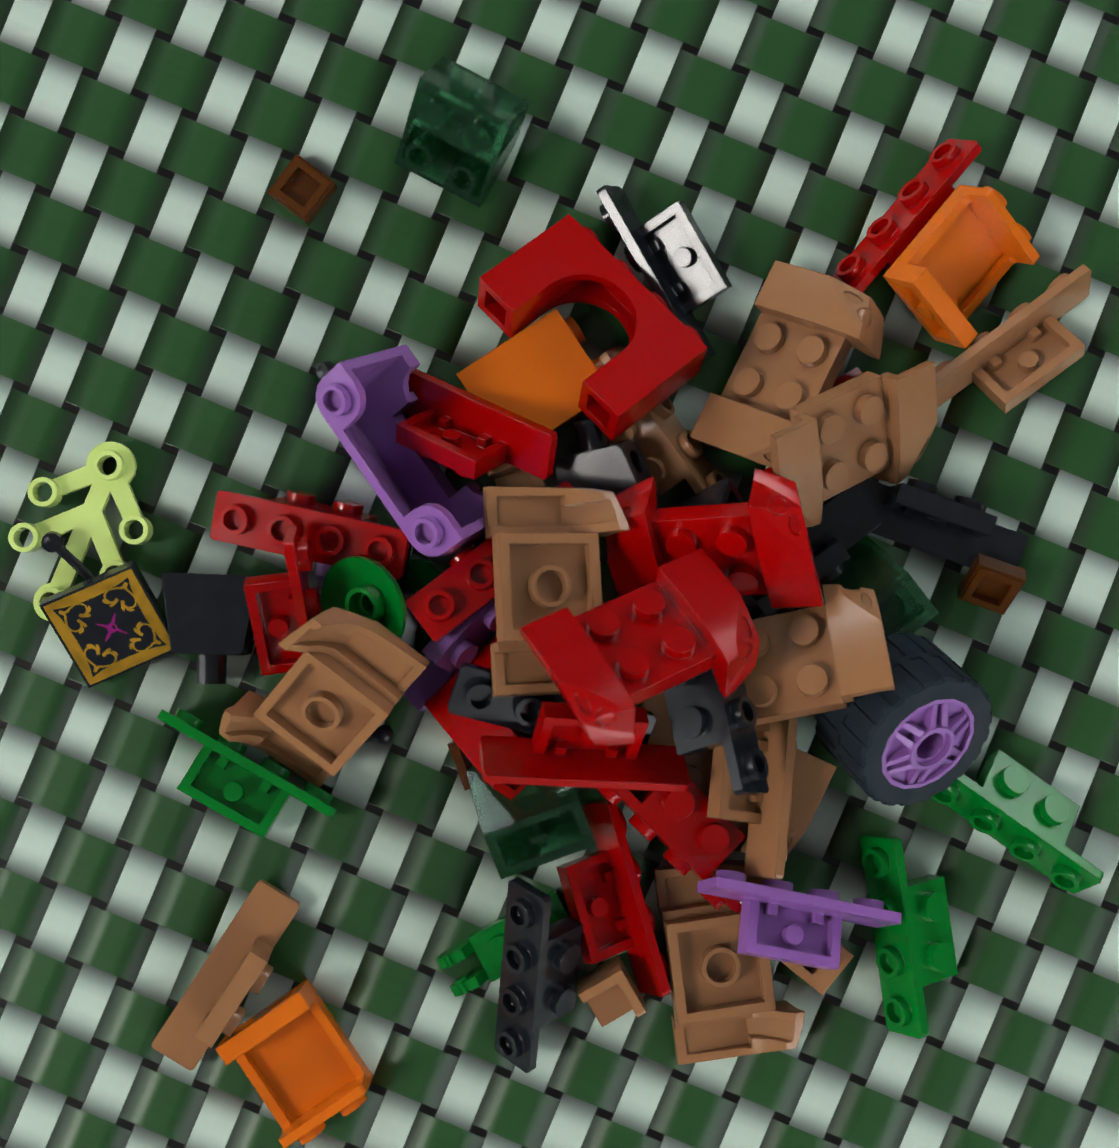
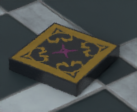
(109, 623)

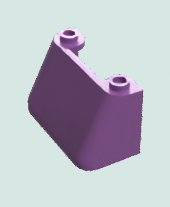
(362, 406)

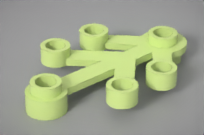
(87, 520)

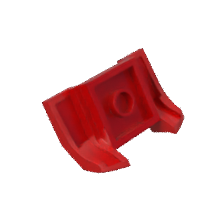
(754, 543)
(646, 645)

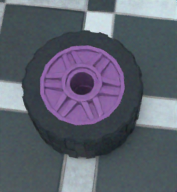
(914, 737)

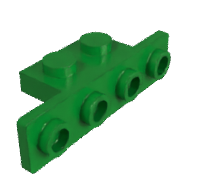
(236, 785)
(1024, 818)
(919, 947)

